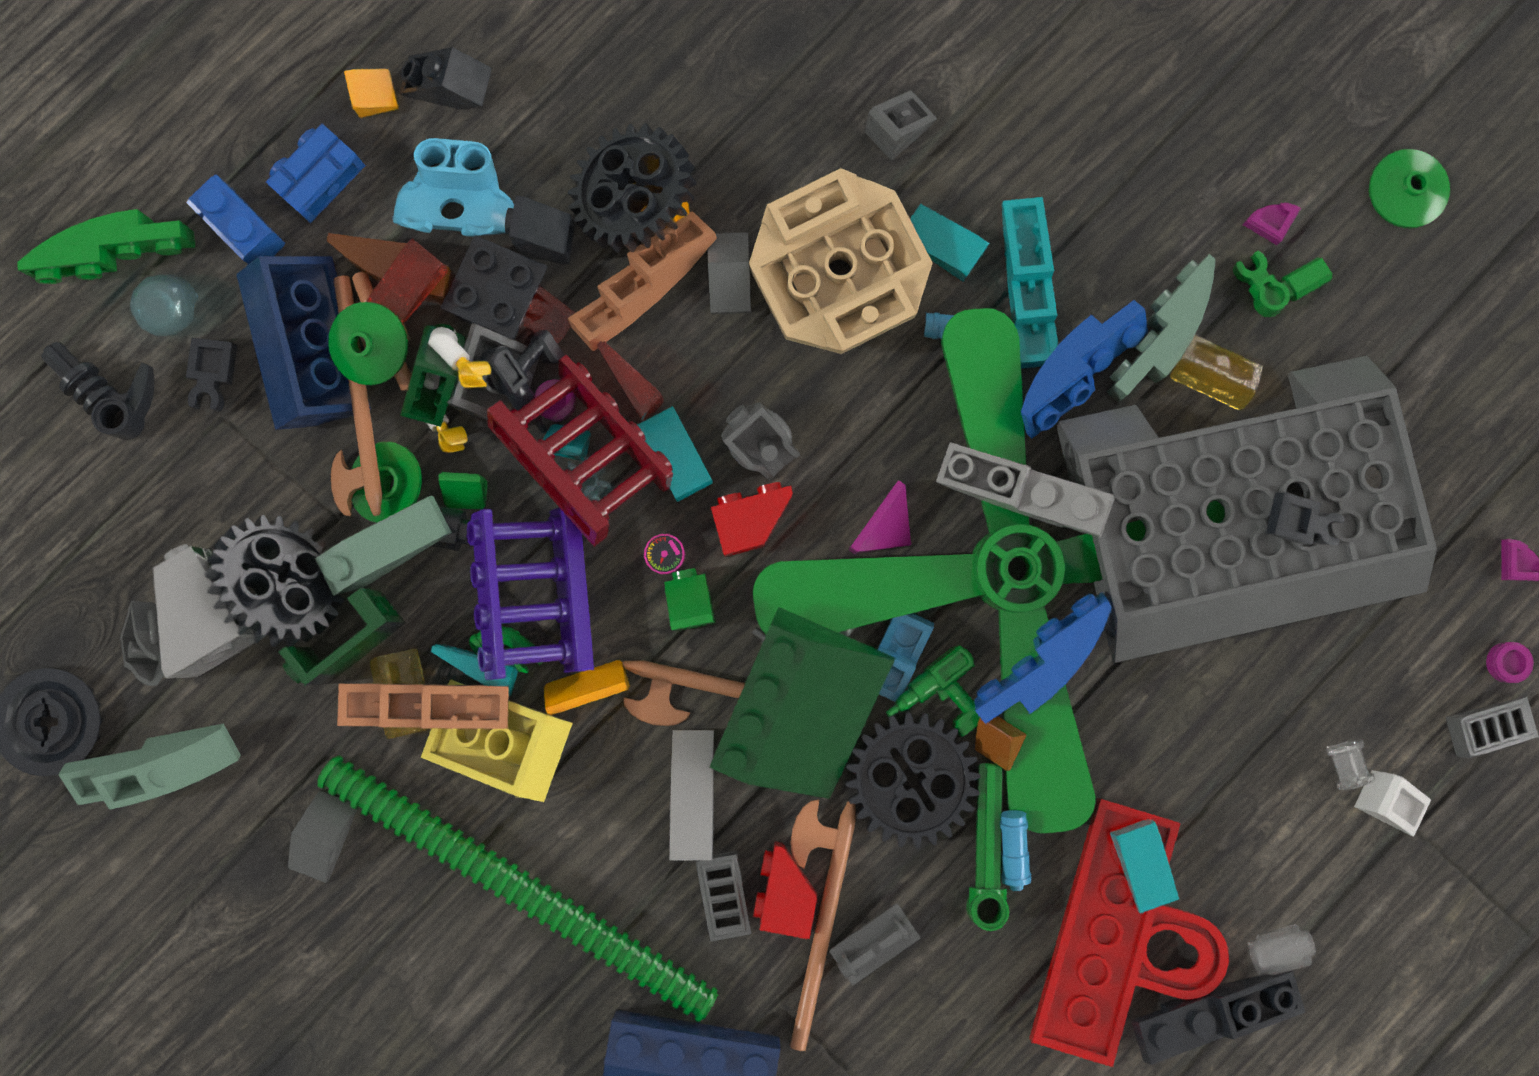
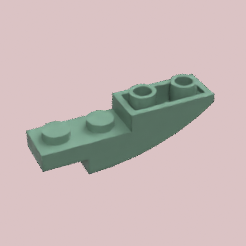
(1175, 321)
(154, 770)

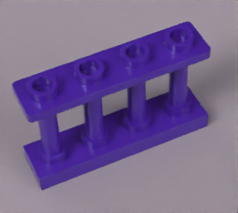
(569, 609)

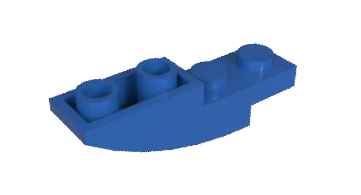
(1069, 370)
(1061, 652)

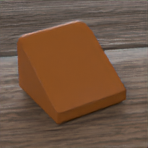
(999, 741)

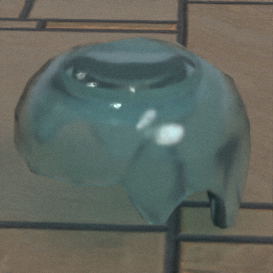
(163, 304)

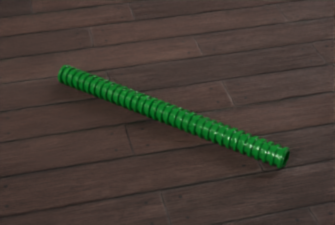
(517, 887)

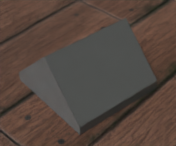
(478, 399)

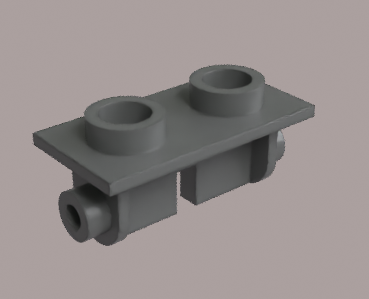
(874, 944)

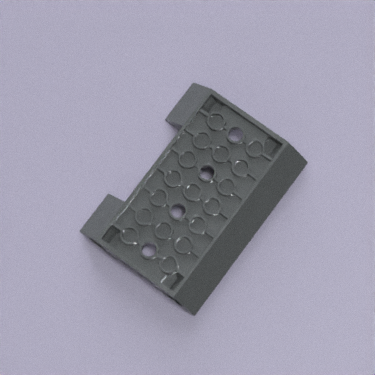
(1229, 578)

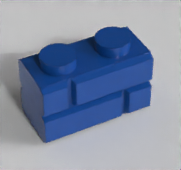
(314, 172)
(234, 220)

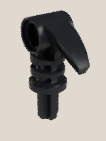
(99, 399)

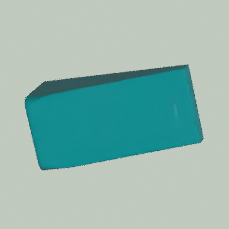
(947, 242)
(468, 663)
(1145, 864)

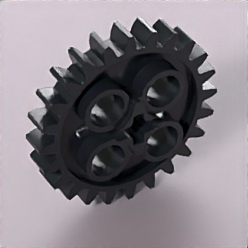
(632, 188)
(274, 581)
(943, 757)

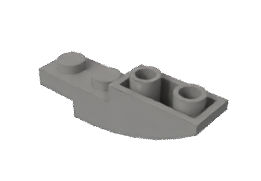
(1025, 490)

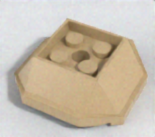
(847, 222)

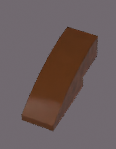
(376, 257)

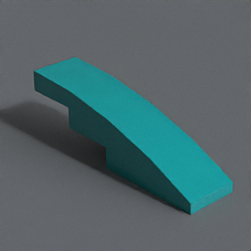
(1030, 278)

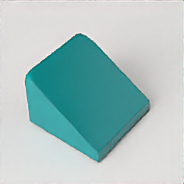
(576, 449)

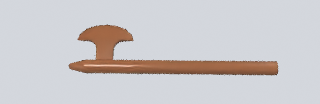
(343, 480)
(656, 707)
(806, 836)

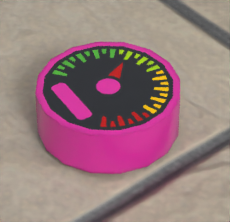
(664, 554)

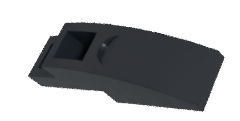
(1226, 1012)

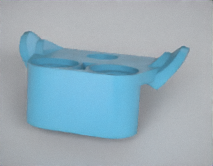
(478, 191)

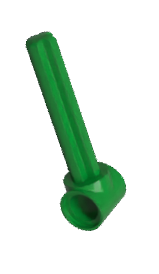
(988, 849)

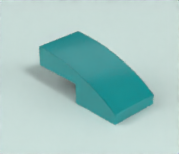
(667, 434)

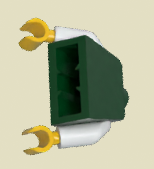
(433, 381)

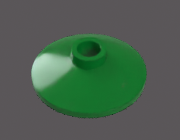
(1396, 198)
(384, 339)
(393, 463)

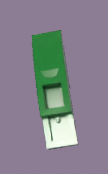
(95, 244)

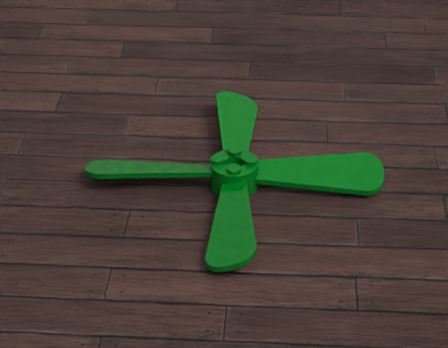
(984, 369)

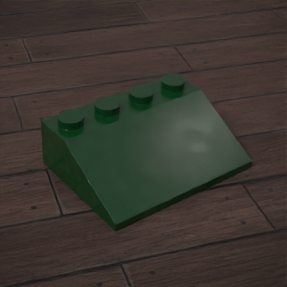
(801, 708)

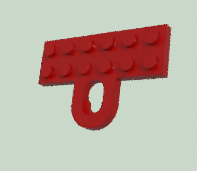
(1105, 947)

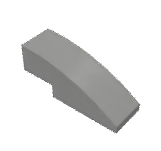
(692, 795)

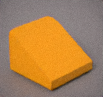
(371, 91)

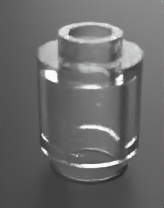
(1282, 950)

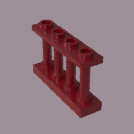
(565, 485)

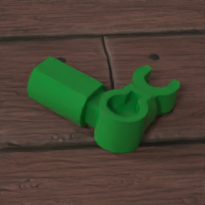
(1271, 295)

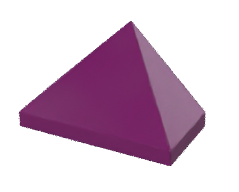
(887, 526)

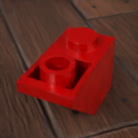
(749, 521)
(789, 896)

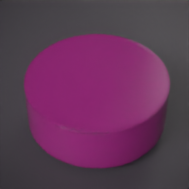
(560, 410)
(1509, 662)

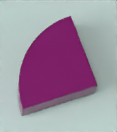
(1272, 221)
(1518, 561)

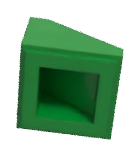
(463, 490)

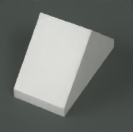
(1393, 802)

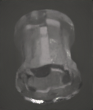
(1350, 764)

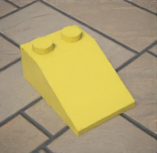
(509, 759)

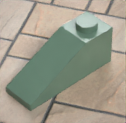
(382, 546)

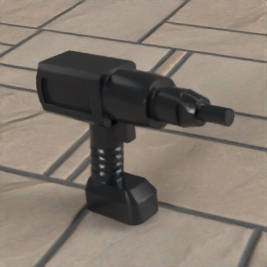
(512, 374)

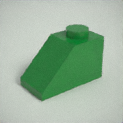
(688, 600)

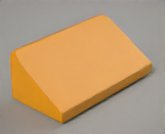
(585, 687)

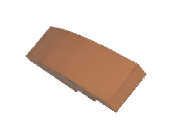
(644, 281)
(423, 706)

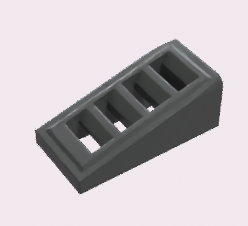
(1464, 738)
(719, 862)

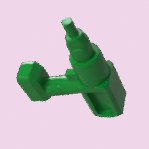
(941, 679)

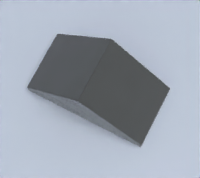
(898, 123)
(729, 274)
(320, 836)

